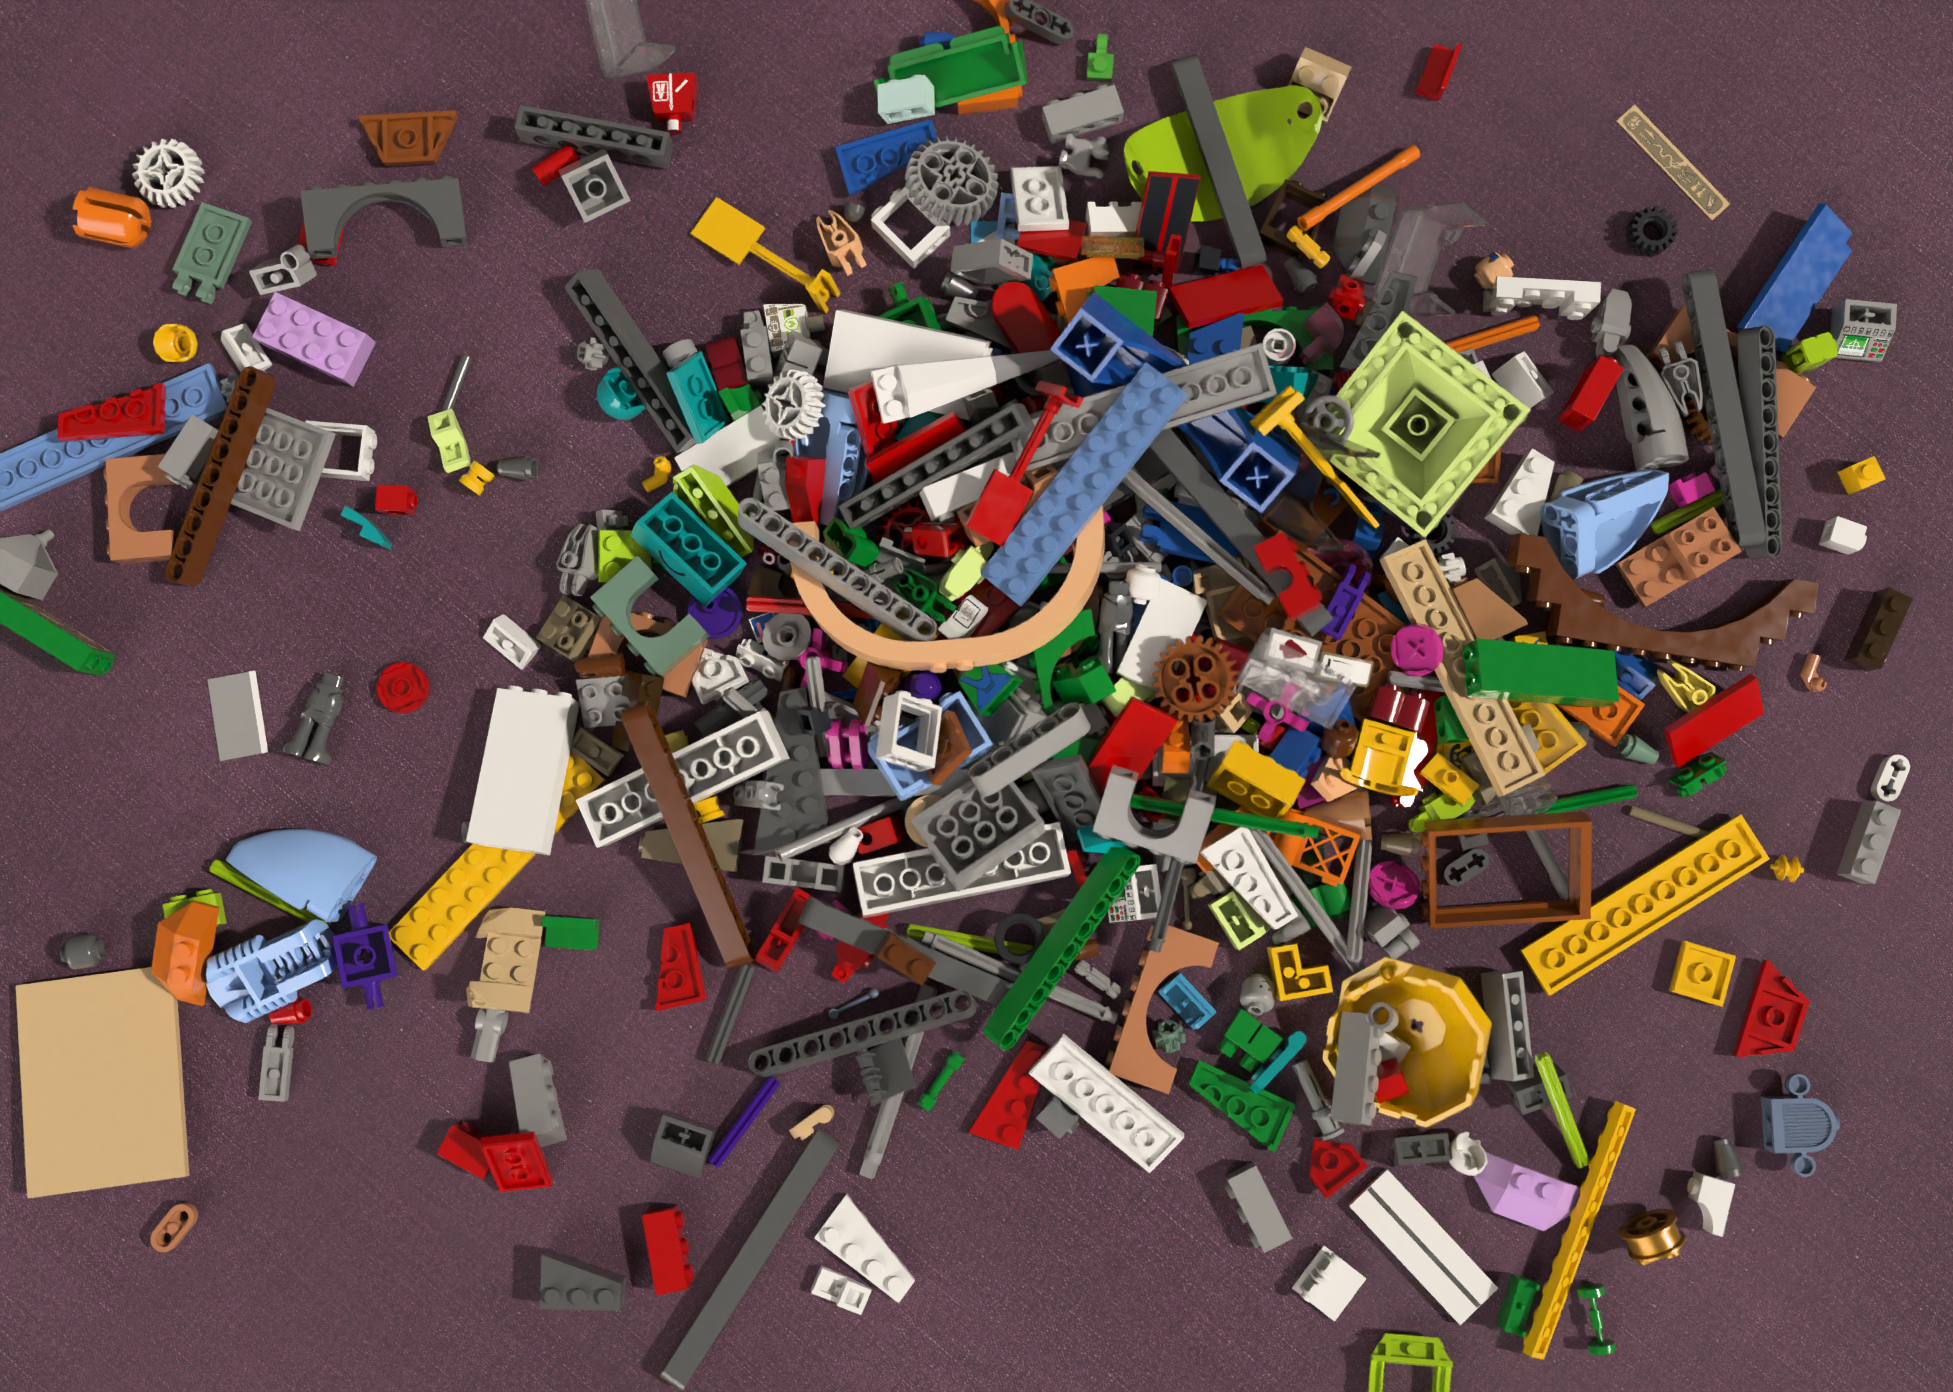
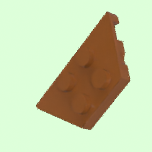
(409, 137)

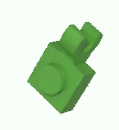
(1099, 63)

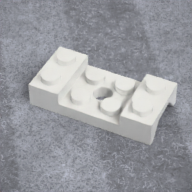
(1572, 297)

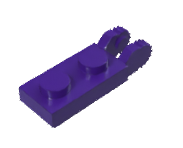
(1344, 602)

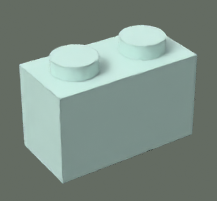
(906, 99)

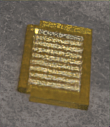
(1112, 247)

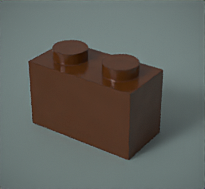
(905, 957)

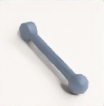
(834, 1013)

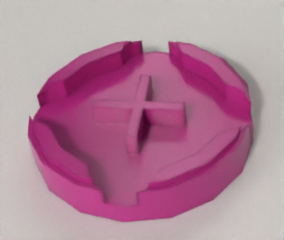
(1417, 649)
(1393, 885)

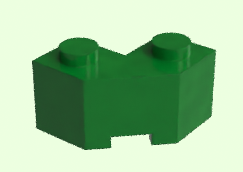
(1086, 683)

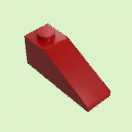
(805, 487)

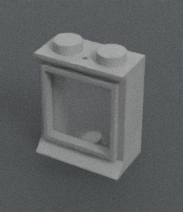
(1013, 718)

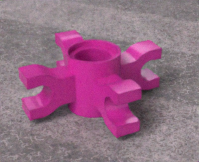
(819, 647)
(1271, 722)

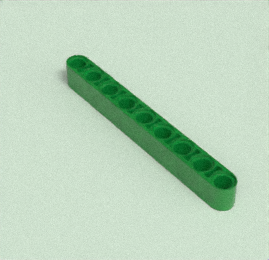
(1061, 946)

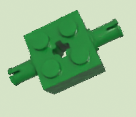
(914, 312)

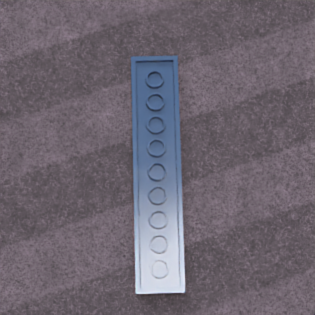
(51, 463)
(1084, 484)

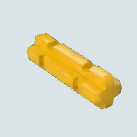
(1308, 246)

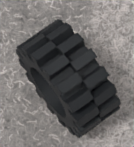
(1664, 224)
(1443, 537)

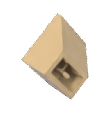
(1323, 77)

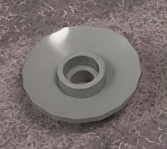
(779, 629)

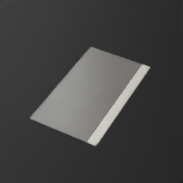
(237, 715)

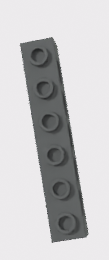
(591, 135)

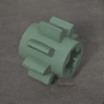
(1169, 1036)

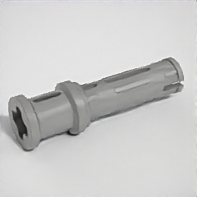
(1320, 1107)

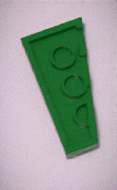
(1259, 1114)

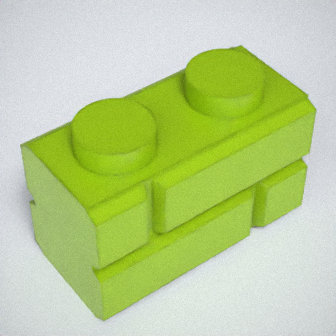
(1810, 353)

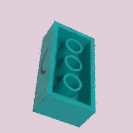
(688, 549)

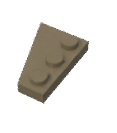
(1476, 771)

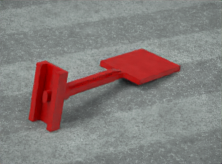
(1067, 243)
(1004, 495)

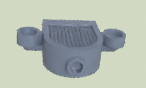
(1797, 1124)

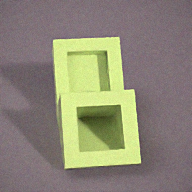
(450, 440)

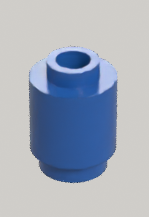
(932, 37)

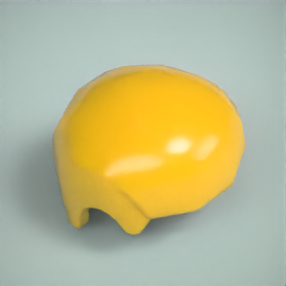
(175, 343)

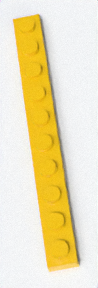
(1579, 1229)

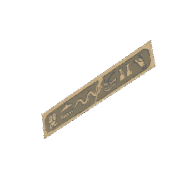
(1673, 162)

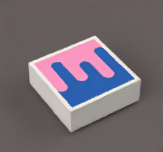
(758, 624)

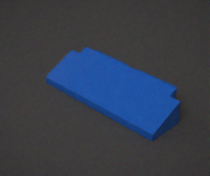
(1801, 277)

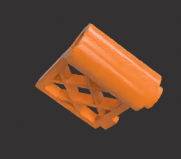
(1294, 846)

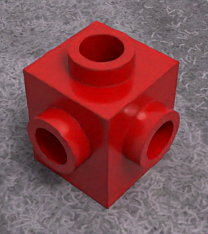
(1348, 297)

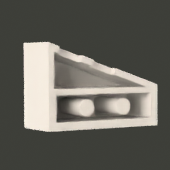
(1523, 495)

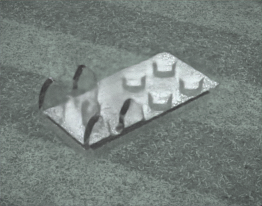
(1297, 681)

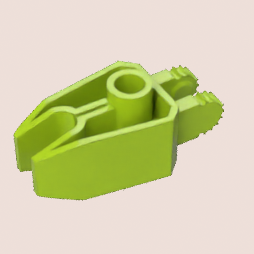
(1438, 808)

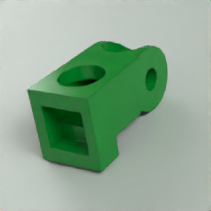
(1447, 722)

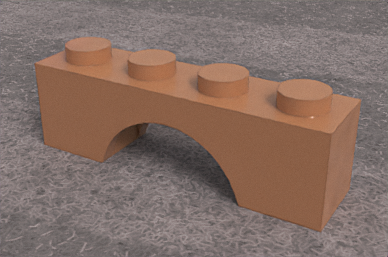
(1035, 480)

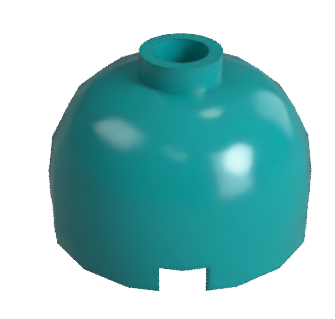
(618, 397)

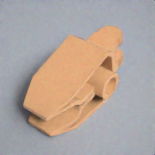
(841, 242)

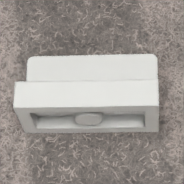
(1523, 380)

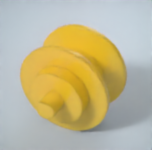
(1787, 868)

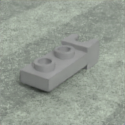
(757, 794)

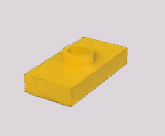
(1450, 779)

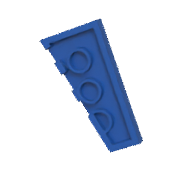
(878, 156)

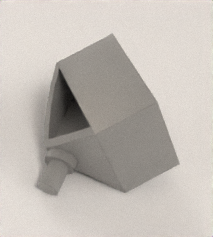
(26, 564)

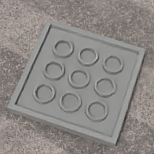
(283, 469)

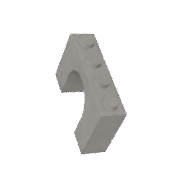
(1180, 840)

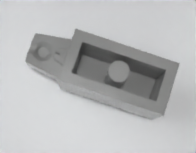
(757, 350)

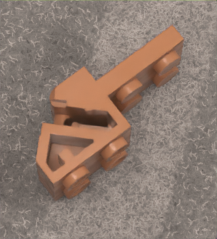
(1678, 557)

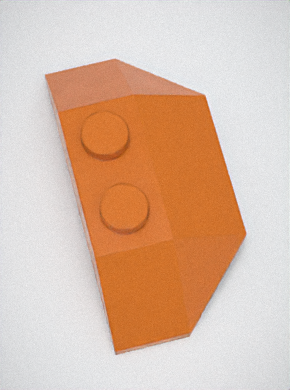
(182, 951)

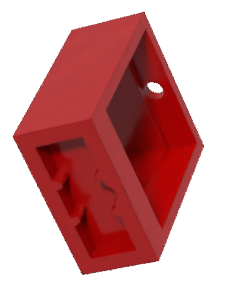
(1590, 393)

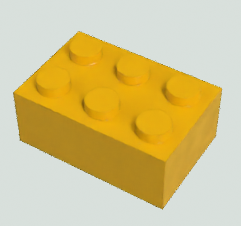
(1255, 781)

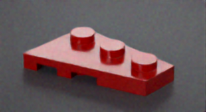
(680, 969)

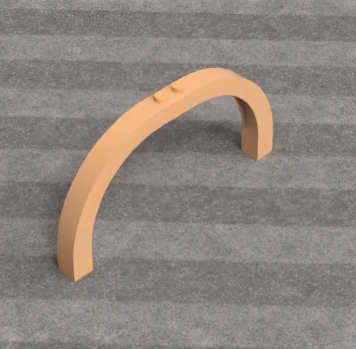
(965, 652)

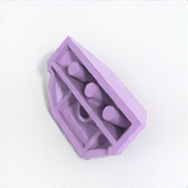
(1526, 1193)

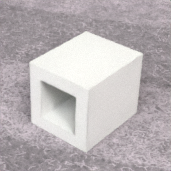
(1843, 535)

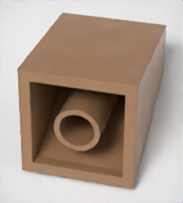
(1485, 611)

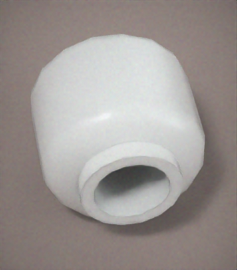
(1143, 583)

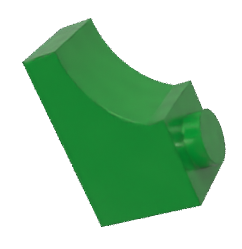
(741, 400)

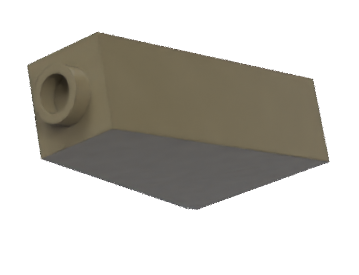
(723, 836)

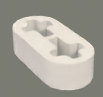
(1886, 776)

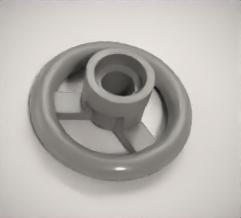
(1319, 403)

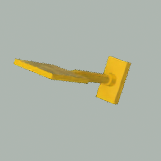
(736, 235)
(1279, 413)

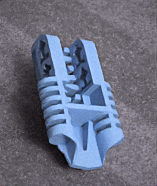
(267, 974)

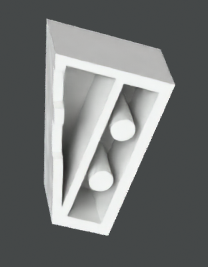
(1112, 220)

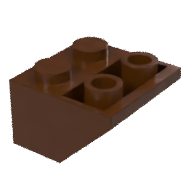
(874, 686)

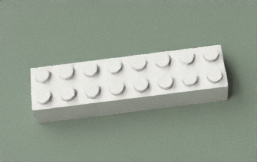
(705, 767)
(917, 879)

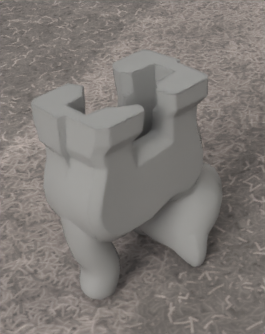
(1081, 151)

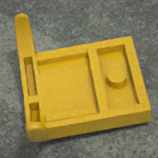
(1381, 759)

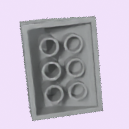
(977, 832)

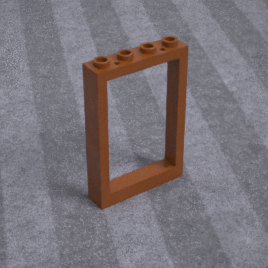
(1579, 872)

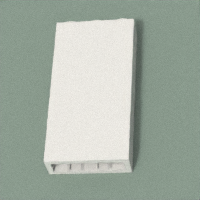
(873, 342)
(523, 770)

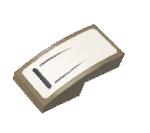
(1357, 669)

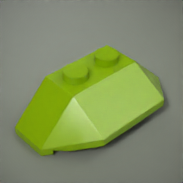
(714, 505)

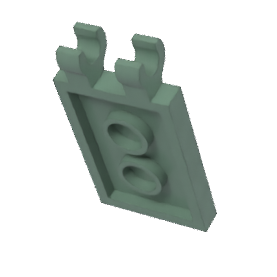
(210, 251)

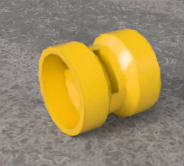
(474, 483)

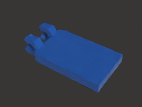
(1174, 542)

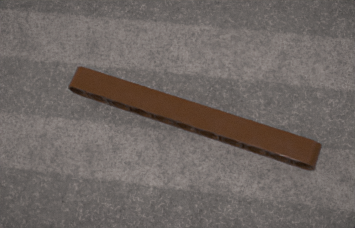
(688, 834)

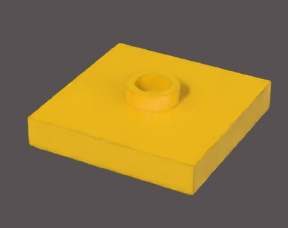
(1702, 973)

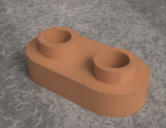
(174, 1225)

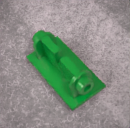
(1708, 767)

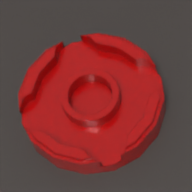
(403, 687)

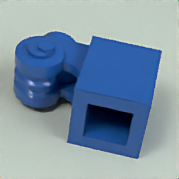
(1365, 533)

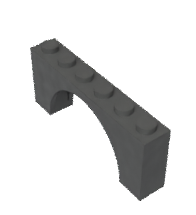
(330, 209)

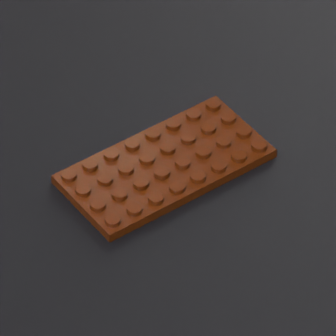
(1365, 637)

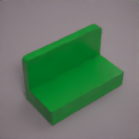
(571, 932)

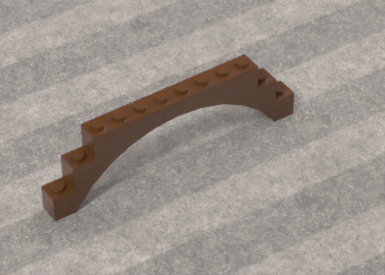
(1582, 619)

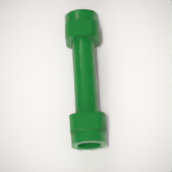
(927, 1098)

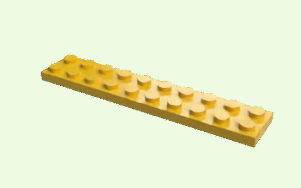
(477, 880)
(1644, 904)

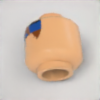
(1491, 267)

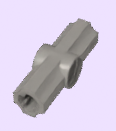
(489, 1026)

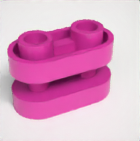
(839, 754)

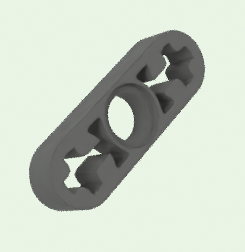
(1048, 16)

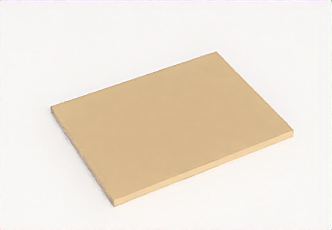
(100, 1082)

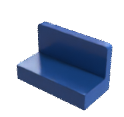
(1635, 673)

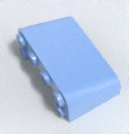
(909, 782)

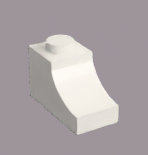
(1713, 1198)

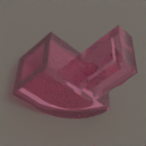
(1327, 331)

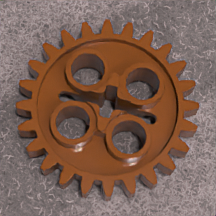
(1219, 676)

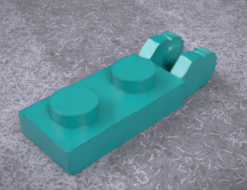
(1279, 1060)

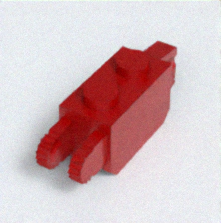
(854, 958)

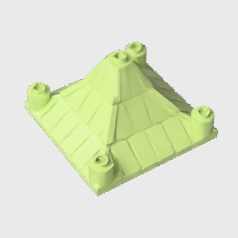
(1428, 419)

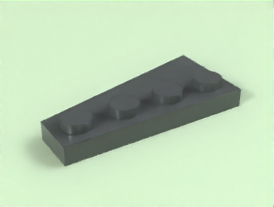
(1391, 301)

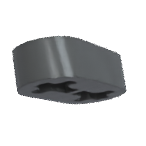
(1461, 862)

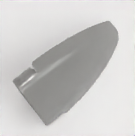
(1659, 417)

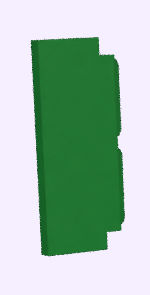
(971, 68)

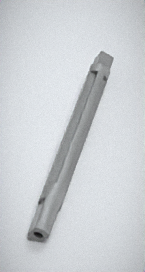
(890, 1107)

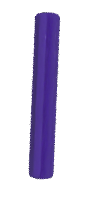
(744, 1121)

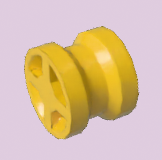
(709, 810)

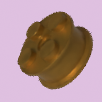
(1652, 1236)

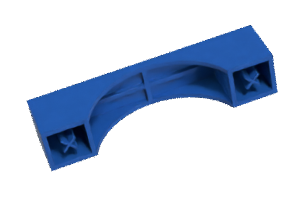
(1113, 350)

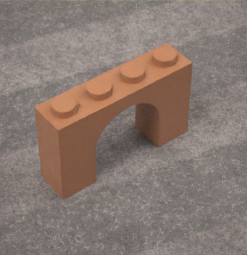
(124, 481)
(677, 680)

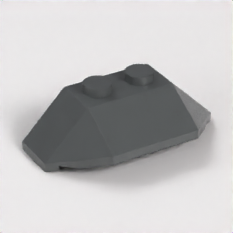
(1359, 220)

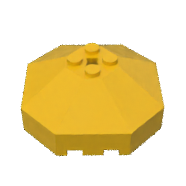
(1444, 1058)

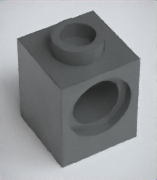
(1058, 1117)

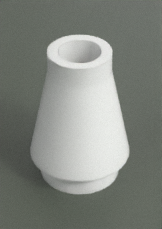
(844, 848)

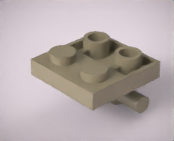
(570, 629)

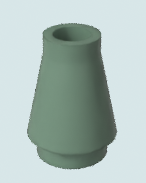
(1636, 749)

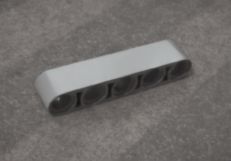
(1029, 749)

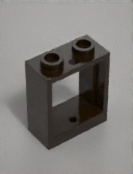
(1278, 239)

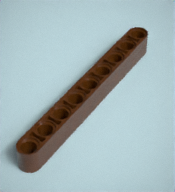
(220, 476)

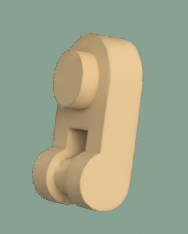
(805, 1126)

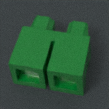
(1251, 1036)

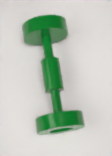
(1599, 1346)

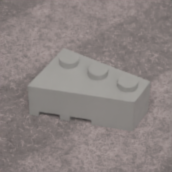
(537, 1099)

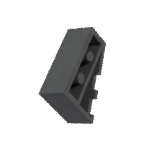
(579, 1286)

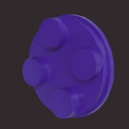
(719, 616)

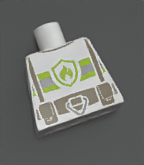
(788, 317)

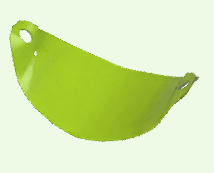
(1257, 134)

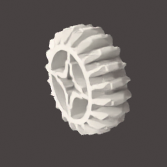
(177, 180)
(797, 389)

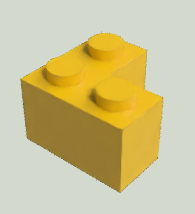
(1292, 979)

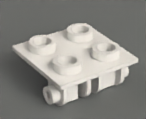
(1328, 1283)

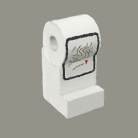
(965, 619)

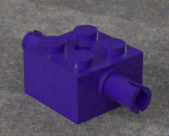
(355, 971)

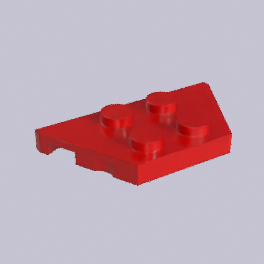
(1772, 1015)

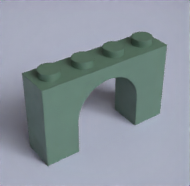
(616, 602)

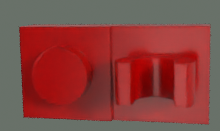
(1077, 863)

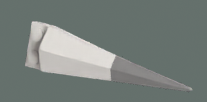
(922, 386)

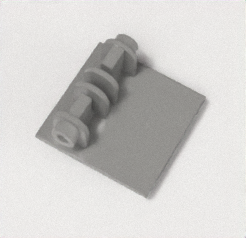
(601, 700)

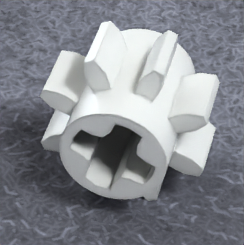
(1452, 567)

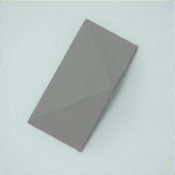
(1501, 580)

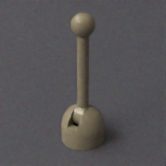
(1187, 878)

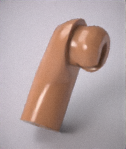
(1809, 674)

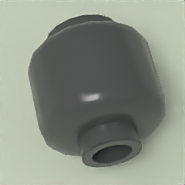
(82, 951)

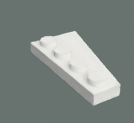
(1248, 872)
(860, 1246)

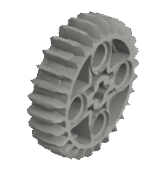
(951, 181)

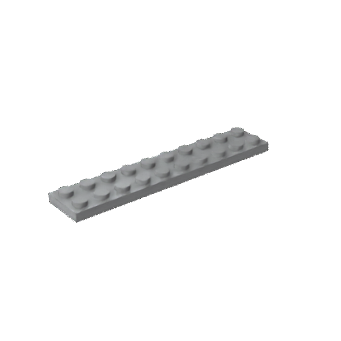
(1211, 386)

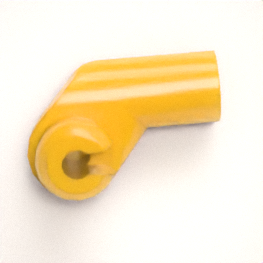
(660, 476)

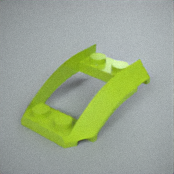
(1410, 1351)

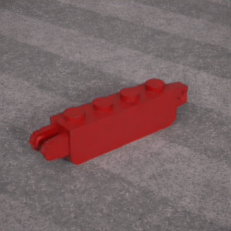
(1421, 751)

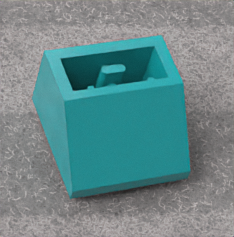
(1296, 377)

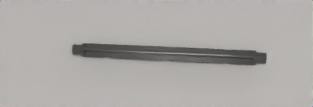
(1174, 871)

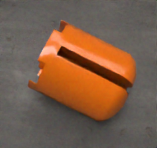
(111, 217)

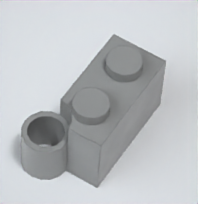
(285, 272)
(772, 475)

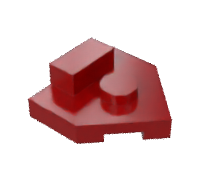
(1333, 1165)

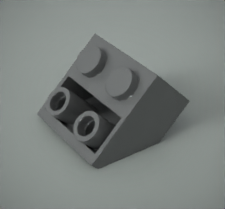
(682, 1144)

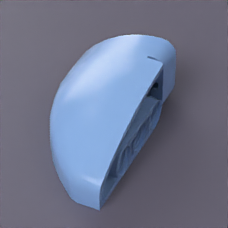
(305, 868)

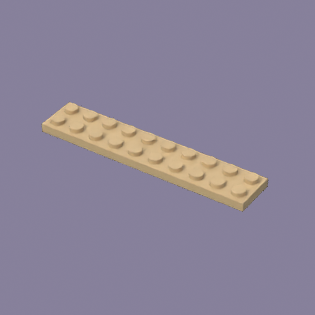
(1486, 721)

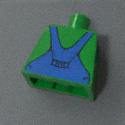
(989, 686)

